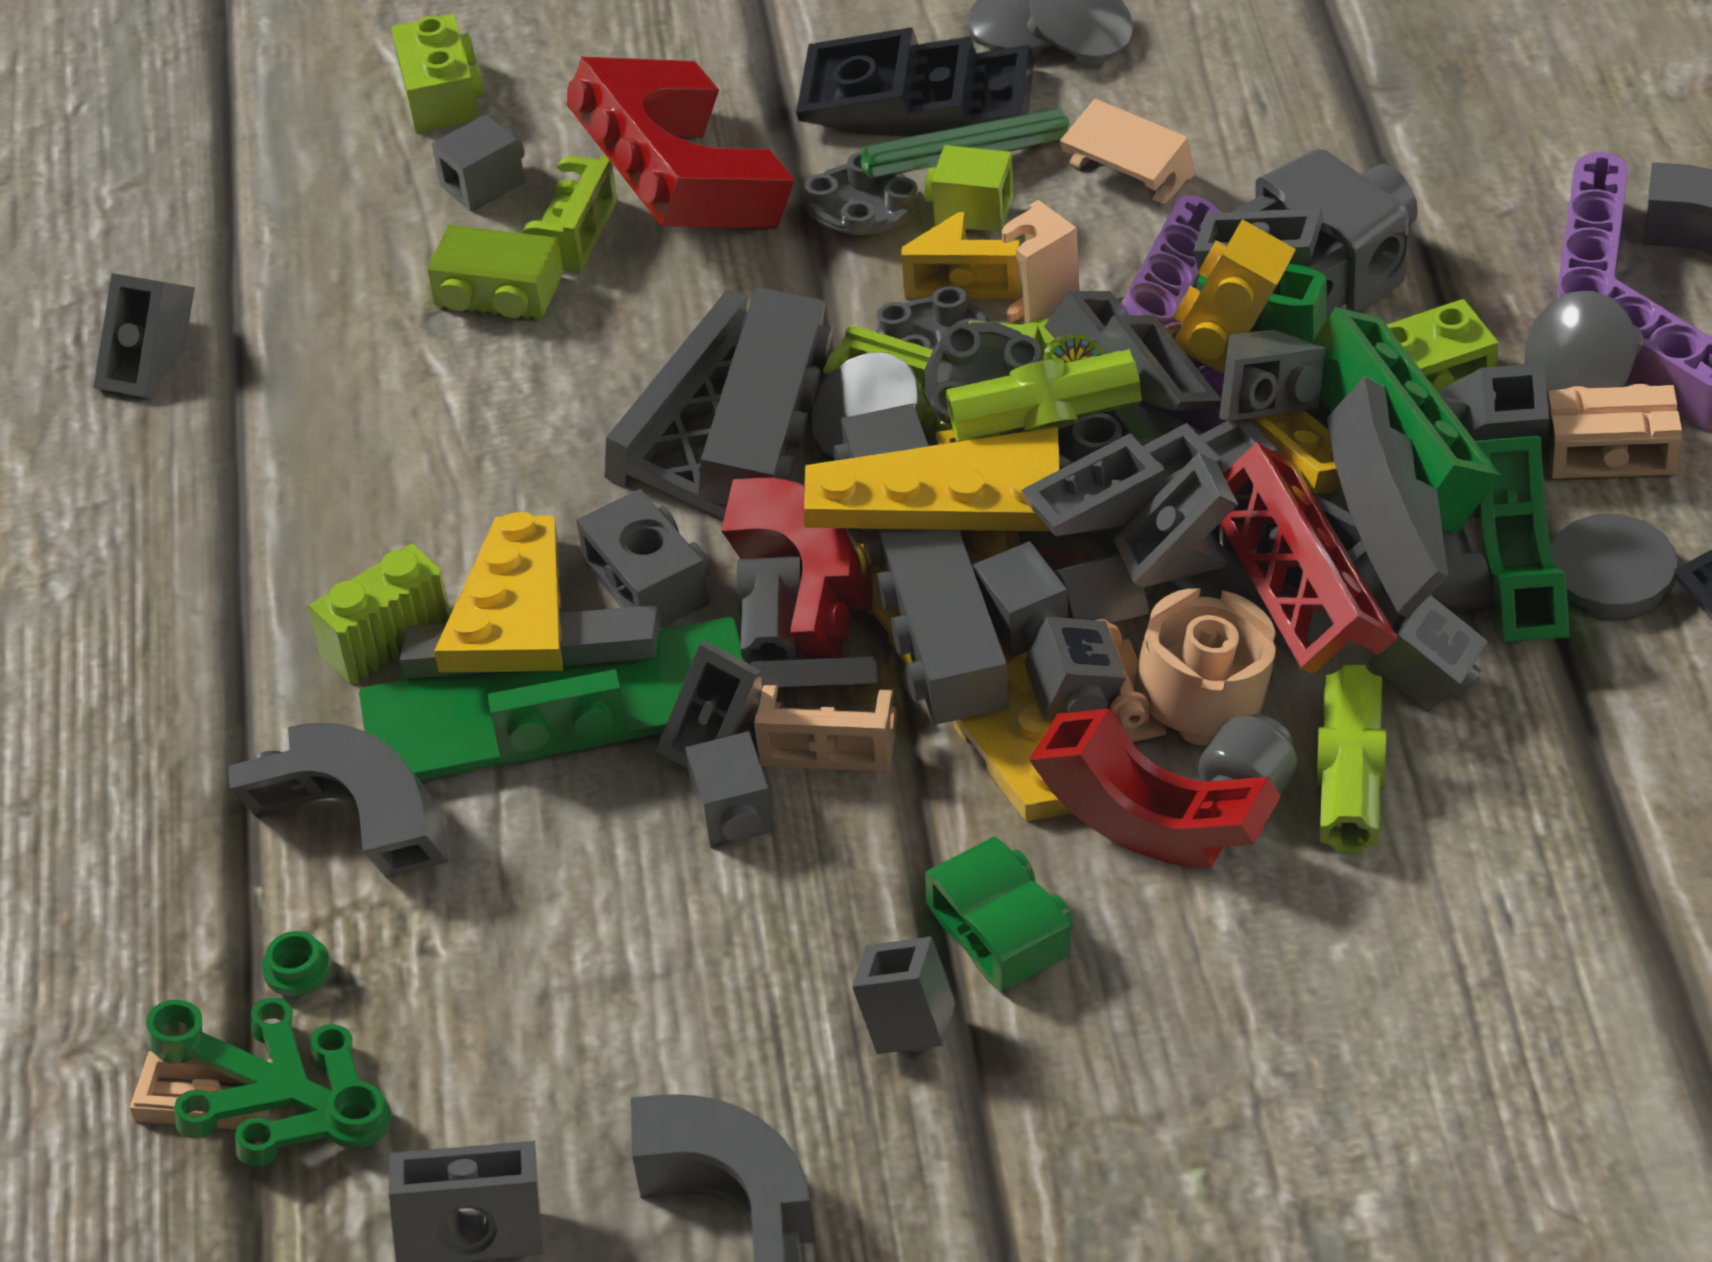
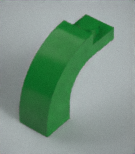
(1514, 540)

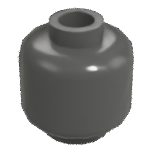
(1250, 749)

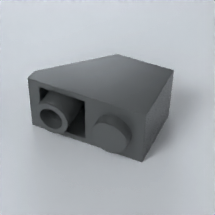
(1270, 375)
(1504, 402)

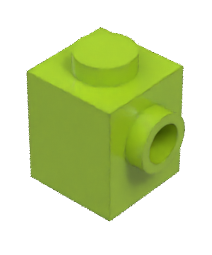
(971, 183)

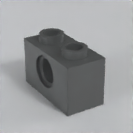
(644, 558)
(434, 1185)

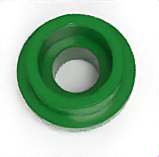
(295, 964)

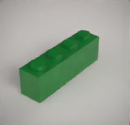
(1441, 446)

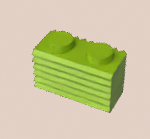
(495, 272)
(368, 617)

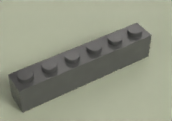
(932, 589)

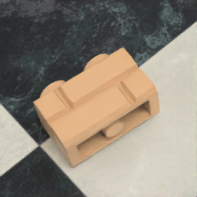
(1613, 432)

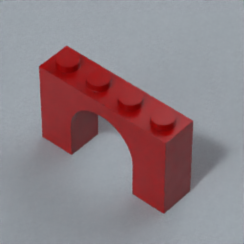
(634, 118)

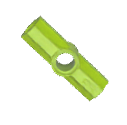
(1044, 396)
(1351, 759)

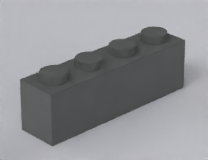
(765, 393)

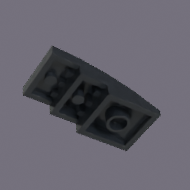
(910, 88)

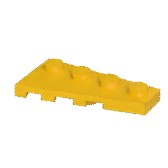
(935, 486)
(508, 603)

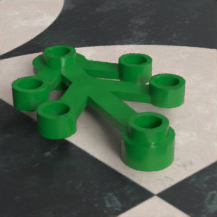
(348, 1114)

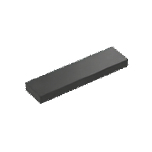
(586, 639)

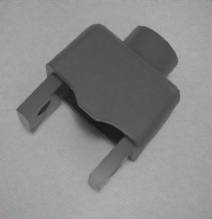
(1362, 227)

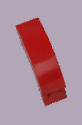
(768, 522)
(1141, 805)

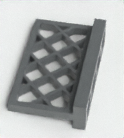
(678, 394)

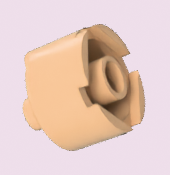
(1205, 662)

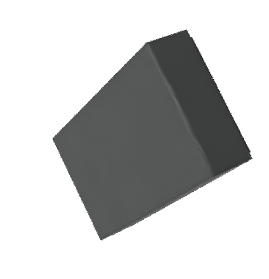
(820, 671)

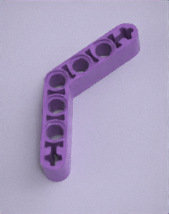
(1163, 284)
(1671, 347)

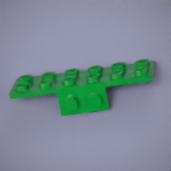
(524, 715)

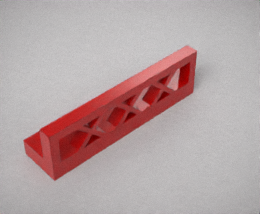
(1315, 548)

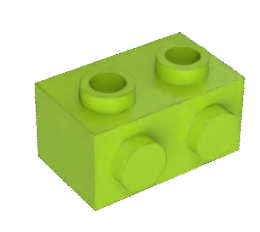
(438, 72)
(1447, 342)

